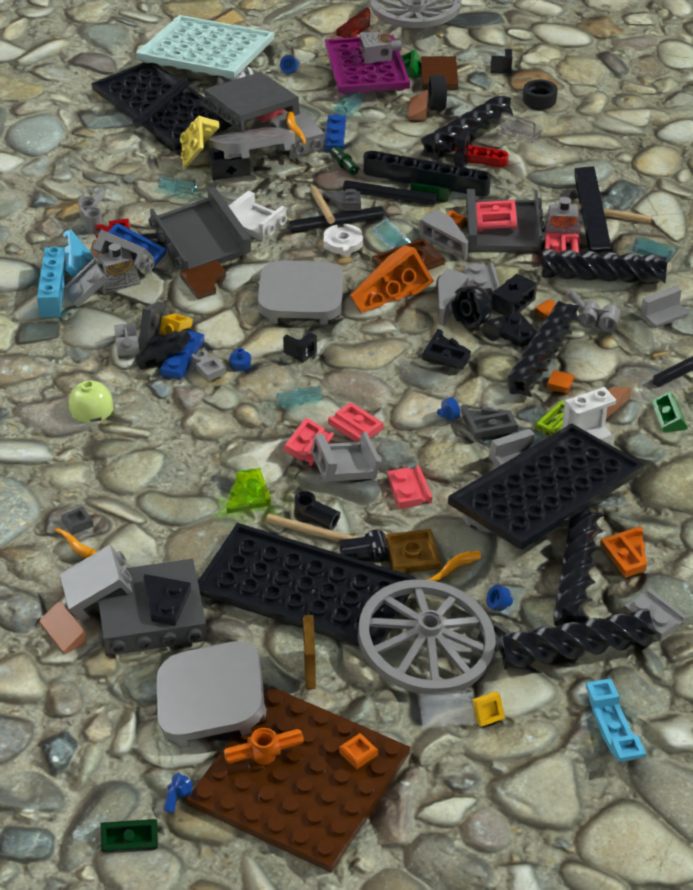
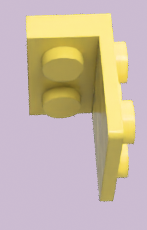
(195, 137)

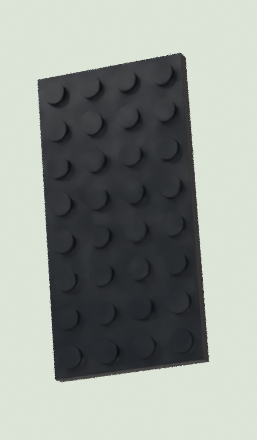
(144, 83)
(545, 485)
(298, 579)

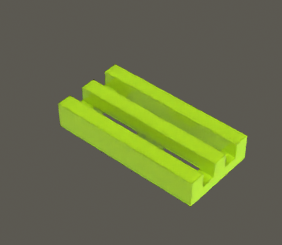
(556, 424)

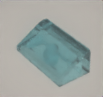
(349, 104)
(390, 234)
(648, 246)

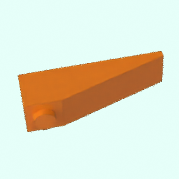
(393, 279)

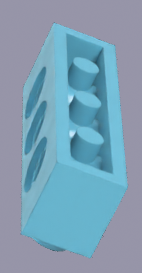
(52, 282)

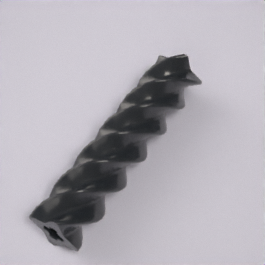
(473, 120)
(606, 266)
(542, 348)
(576, 567)
(574, 638)

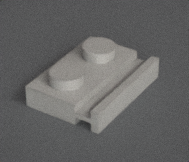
(482, 276)
(85, 283)
(663, 615)

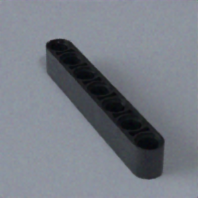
(426, 172)
(592, 210)

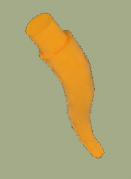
(291, 123)
(80, 549)
(458, 560)

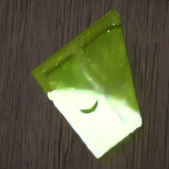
(248, 491)

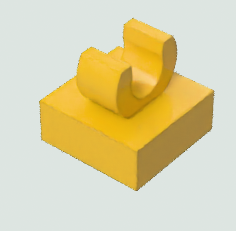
(488, 708)

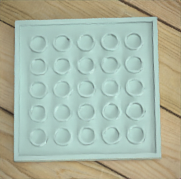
(205, 46)

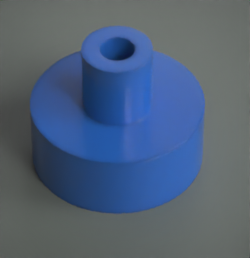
(289, 64)
(240, 360)
(449, 409)
(499, 598)

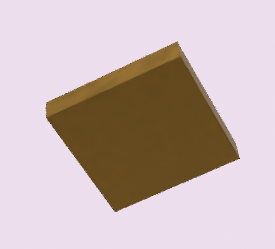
(413, 551)
(309, 652)

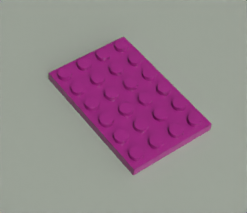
(355, 76)

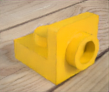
(174, 322)

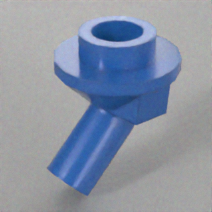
(179, 786)

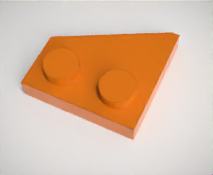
(626, 551)

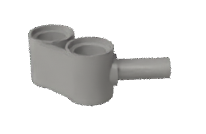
(89, 213)
(593, 316)
(126, 339)

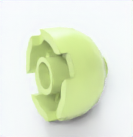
(90, 401)

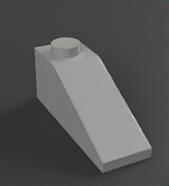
(444, 232)
(447, 285)

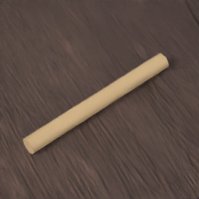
(322, 204)
(624, 215)
(306, 528)

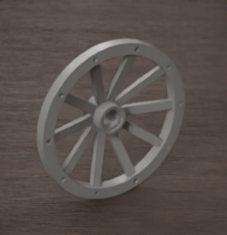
(414, 11)
(428, 630)

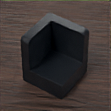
(502, 64)
(302, 348)

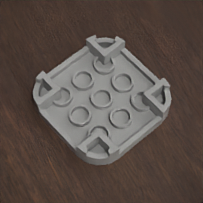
(239, 143)
(300, 290)
(210, 692)

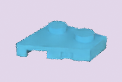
(76, 254)

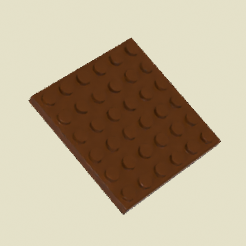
(310, 794)

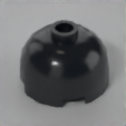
(472, 306)

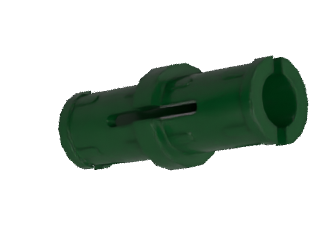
(349, 165)

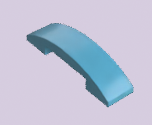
(612, 722)

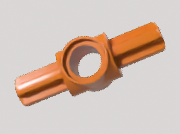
(263, 746)

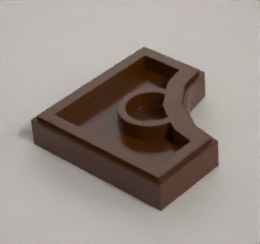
(202, 278)

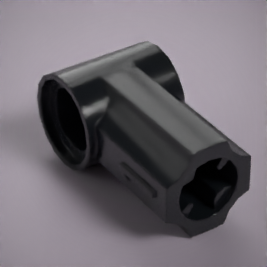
(308, 509)
(372, 545)

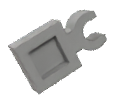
(208, 367)

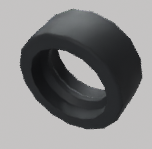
(534, 88)
(437, 92)

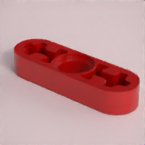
(487, 156)

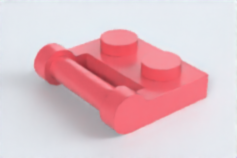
(496, 211)
(558, 240)

